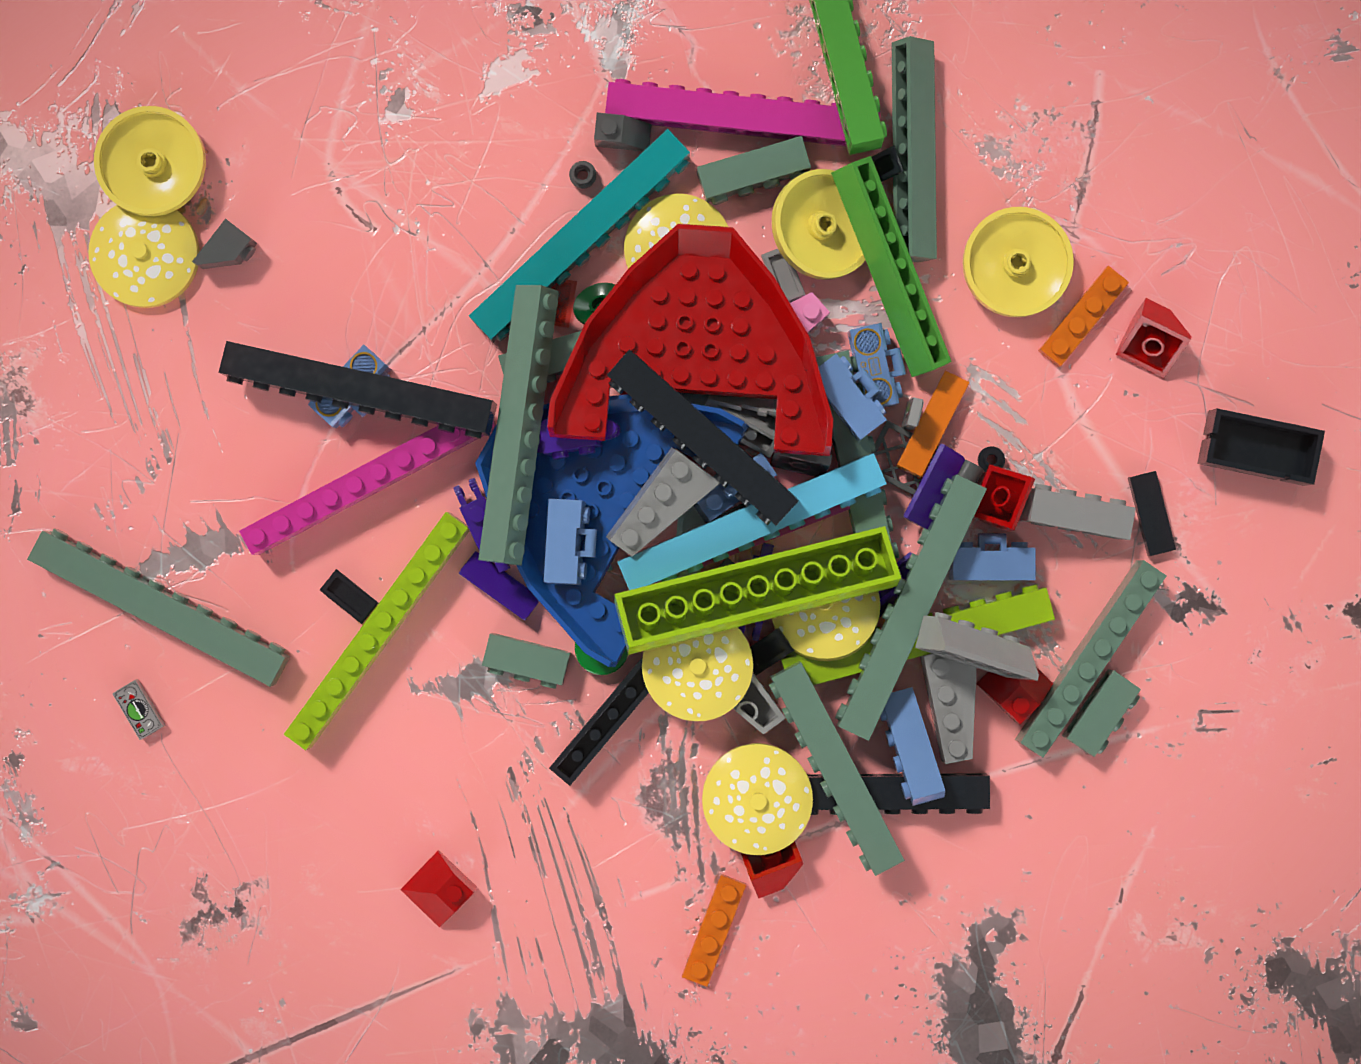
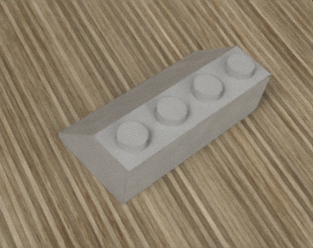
(976, 647)

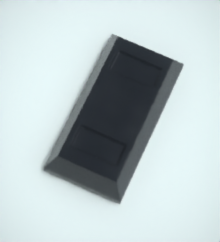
(887, 163)
(349, 596)
(769, 650)

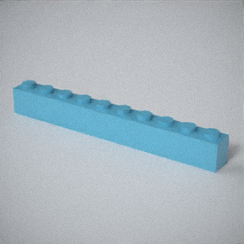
(744, 526)

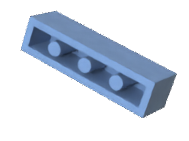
(912, 748)

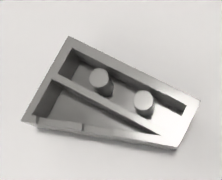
(757, 413)

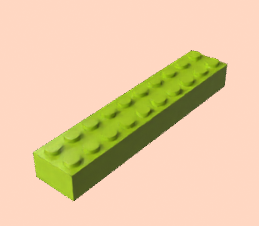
(756, 590)

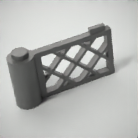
(968, 470)

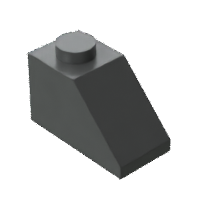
(621, 132)
(226, 248)

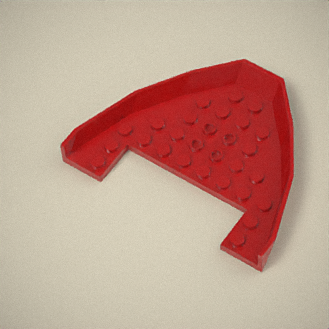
(708, 325)

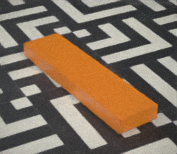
(932, 424)

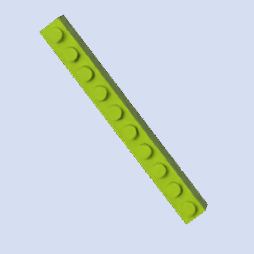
(1003, 615)
(377, 631)

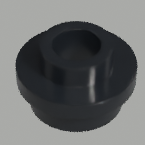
(991, 450)

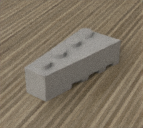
(661, 501)
(1077, 513)
(952, 705)
(759, 707)

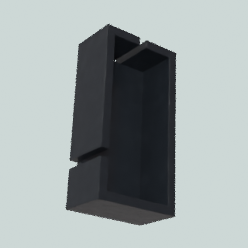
(1261, 447)

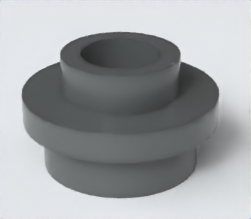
(582, 166)

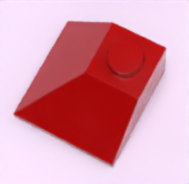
(1154, 338)
(1003, 498)
(1015, 696)
(773, 871)
(439, 888)

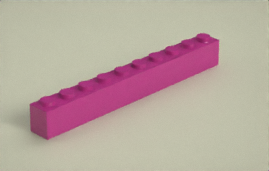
(726, 112)
(352, 488)

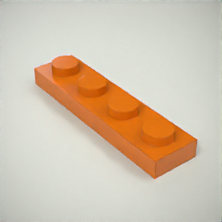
(1083, 316)
(713, 930)

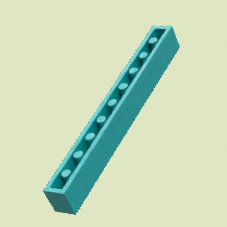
(586, 230)

